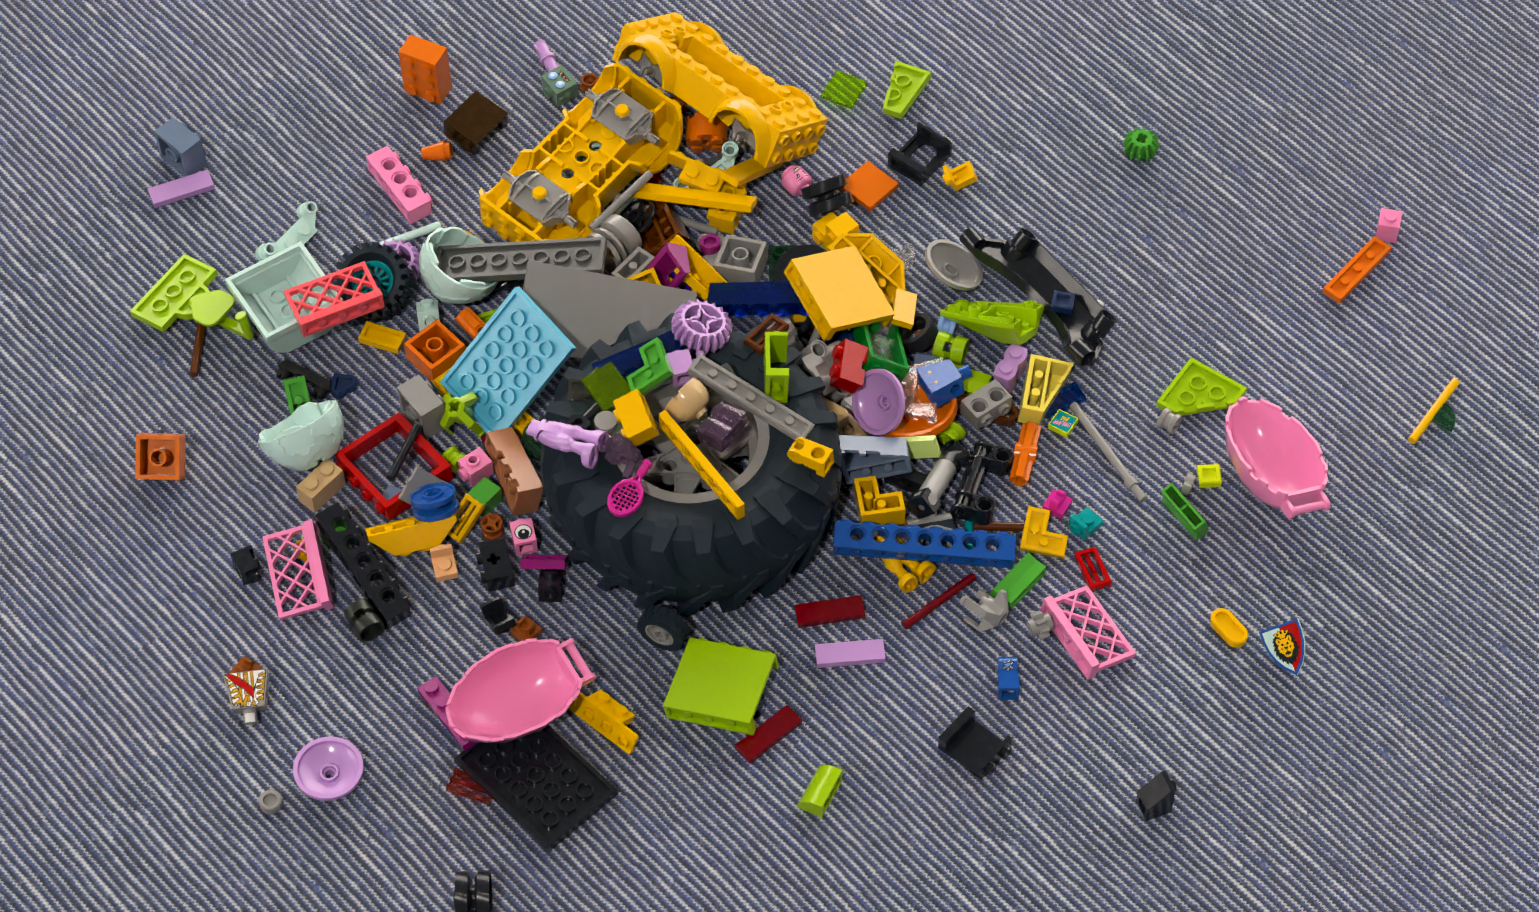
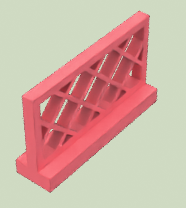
(340, 310)

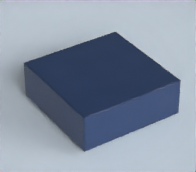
(1062, 302)

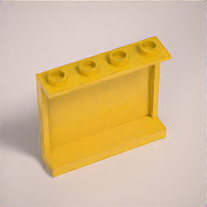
(838, 291)

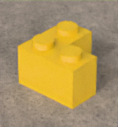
(830, 227)
(875, 506)

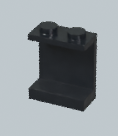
(973, 745)

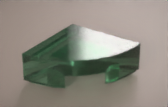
(1445, 417)

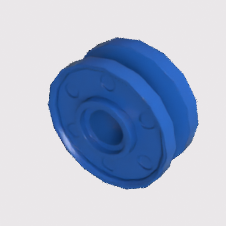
(434, 502)

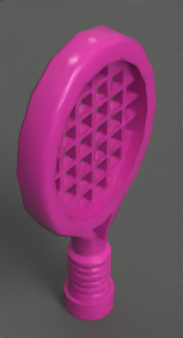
(642, 471)

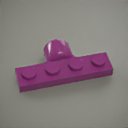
(436, 697)

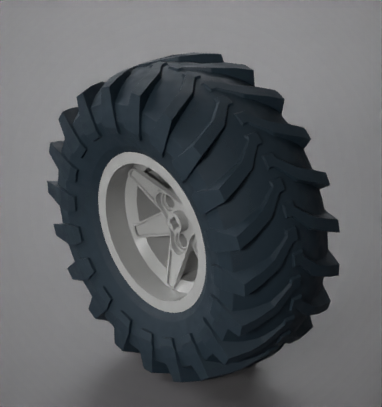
(688, 542)

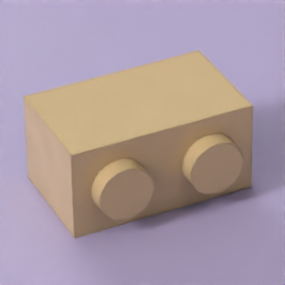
(320, 485)

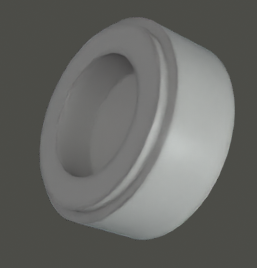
(605, 421)
(1188, 483)
(270, 801)

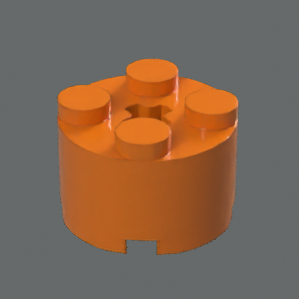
(705, 135)

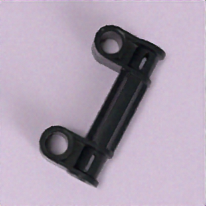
(975, 506)

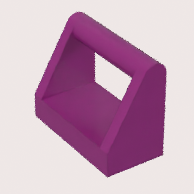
(665, 262)

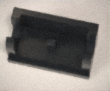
(909, 481)

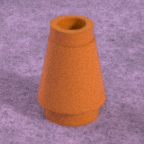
(439, 151)

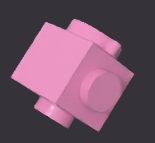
(475, 466)

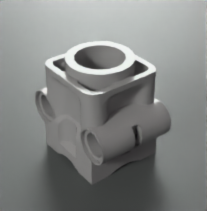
(817, 361)

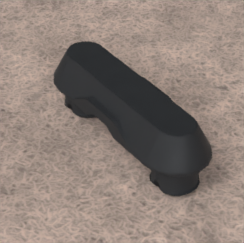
(289, 368)

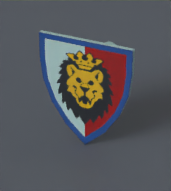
(1285, 645)

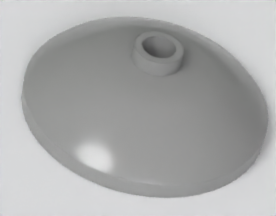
(953, 265)

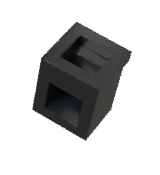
(246, 565)

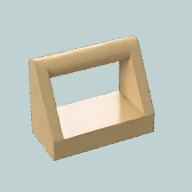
(847, 423)

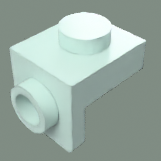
(427, 312)

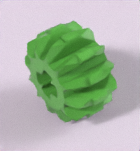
(1141, 144)

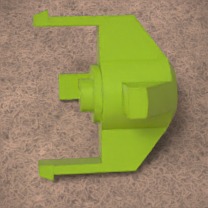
(460, 411)

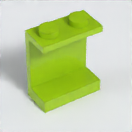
(776, 379)

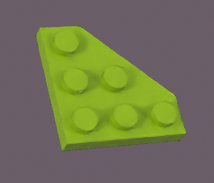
(1200, 390)

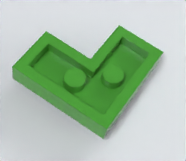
(655, 368)

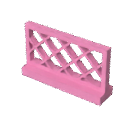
(317, 570)
(1083, 653)

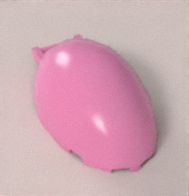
(1276, 457)
(516, 690)

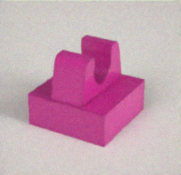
(1058, 503)

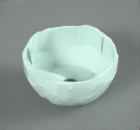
(439, 283)
(305, 436)

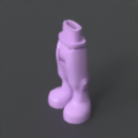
(566, 437)

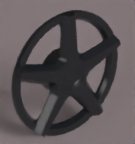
(636, 216)

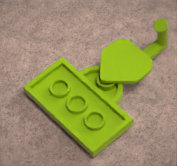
(185, 296)

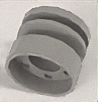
(621, 240)

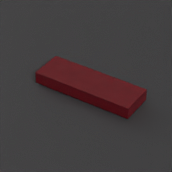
(829, 611)
(768, 734)

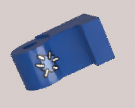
(1008, 678)

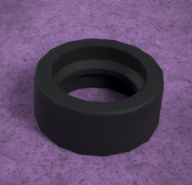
(924, 339)

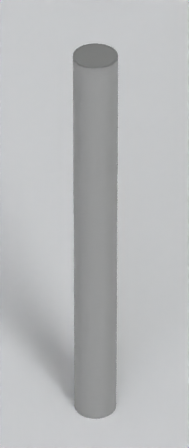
(620, 200)

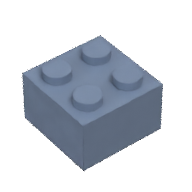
(180, 147)

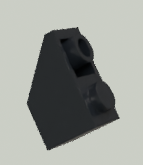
(1157, 796)

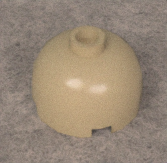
(689, 402)

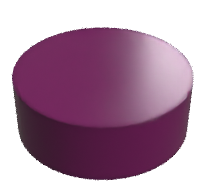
(710, 244)

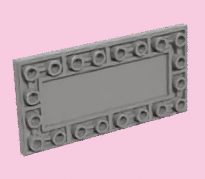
(598, 305)

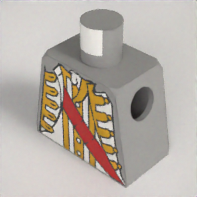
(248, 693)

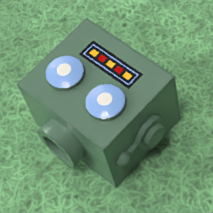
(559, 86)

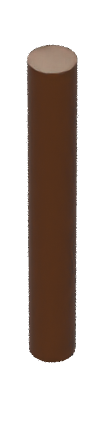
(197, 350)
(1001, 526)

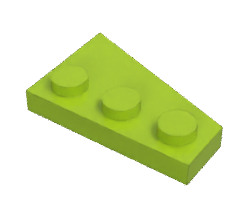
(904, 88)

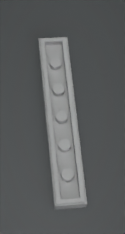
(750, 398)

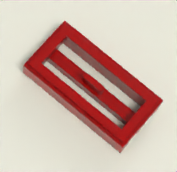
(1098, 584)

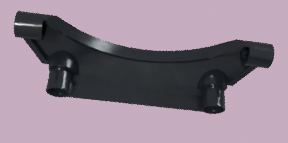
(1037, 275)

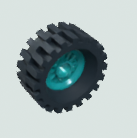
(391, 263)

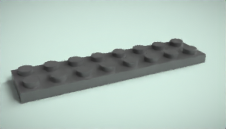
(509, 259)

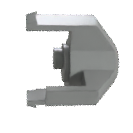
(991, 610)

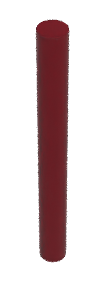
(938, 601)

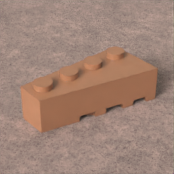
(514, 471)

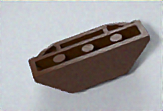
(663, 228)

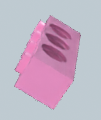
(399, 184)

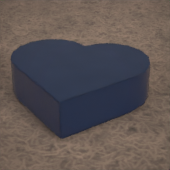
(342, 384)

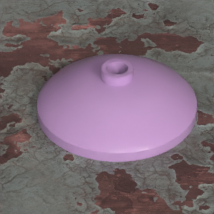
(879, 402)
(328, 757)

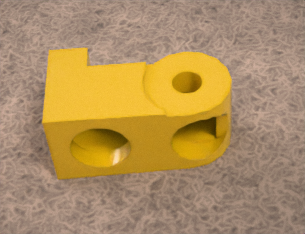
(811, 455)

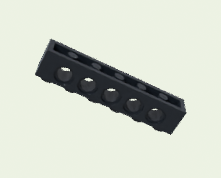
(335, 517)

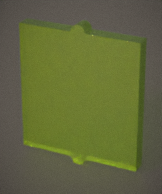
(844, 89)
(606, 385)

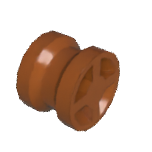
(492, 521)

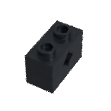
(496, 564)

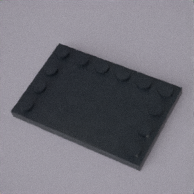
(539, 783)

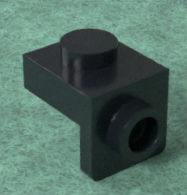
(550, 585)
(496, 616)

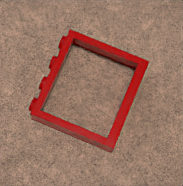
(371, 439)

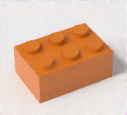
(425, 69)

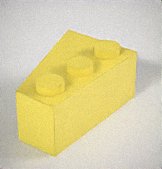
(1041, 386)

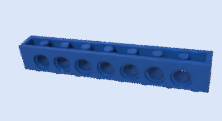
(914, 551)

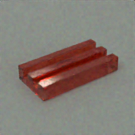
(465, 793)

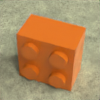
(434, 350)
(160, 456)

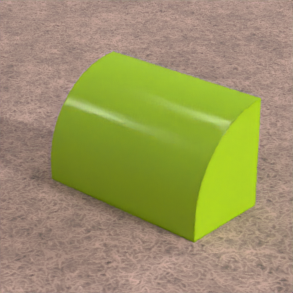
(821, 790)

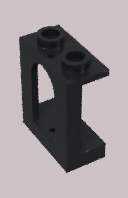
(911, 169)

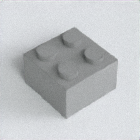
(421, 405)

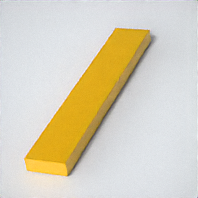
(696, 197)
(701, 465)

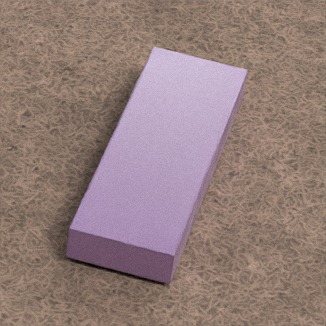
(181, 188)
(850, 653)

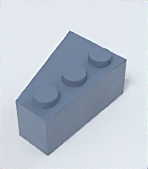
(873, 457)

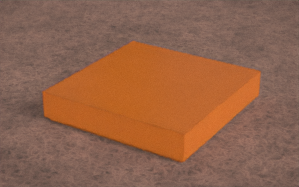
(870, 186)

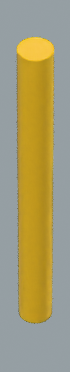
(1427, 419)

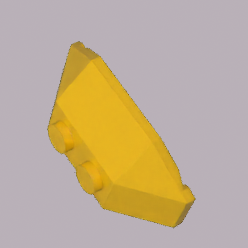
(880, 260)
(409, 535)

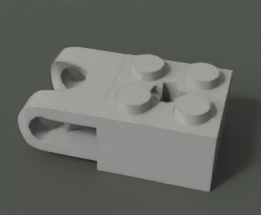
(738, 258)

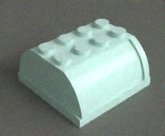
(262, 296)

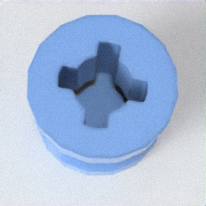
(947, 326)

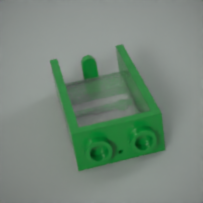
(883, 351)

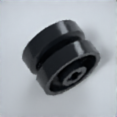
(827, 196)
(473, 897)

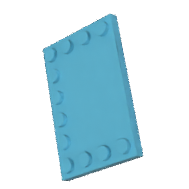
(509, 362)

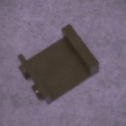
(474, 121)

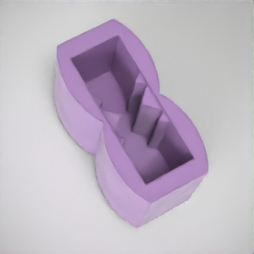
(1011, 367)

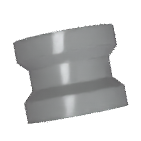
(1169, 421)

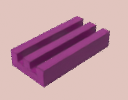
(544, 561)

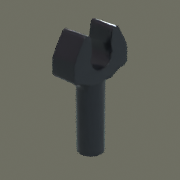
(585, 418)

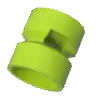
(957, 350)

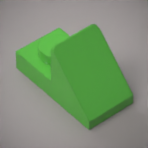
(296, 392)

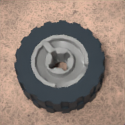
(663, 628)

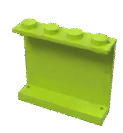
(719, 685)

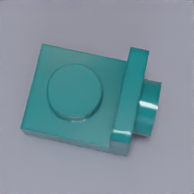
(1084, 523)

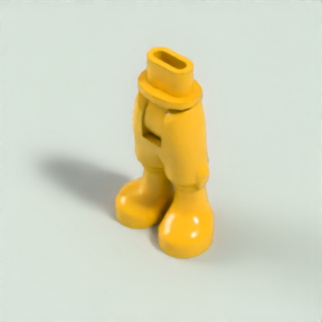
(908, 581)

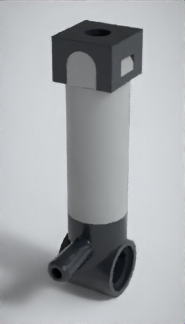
(925, 500)

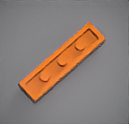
(1357, 269)

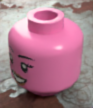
(794, 179)

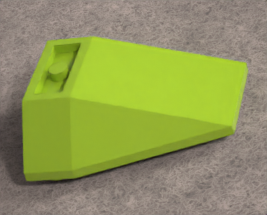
(997, 320)

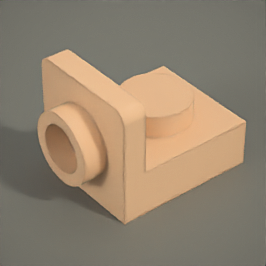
(443, 562)

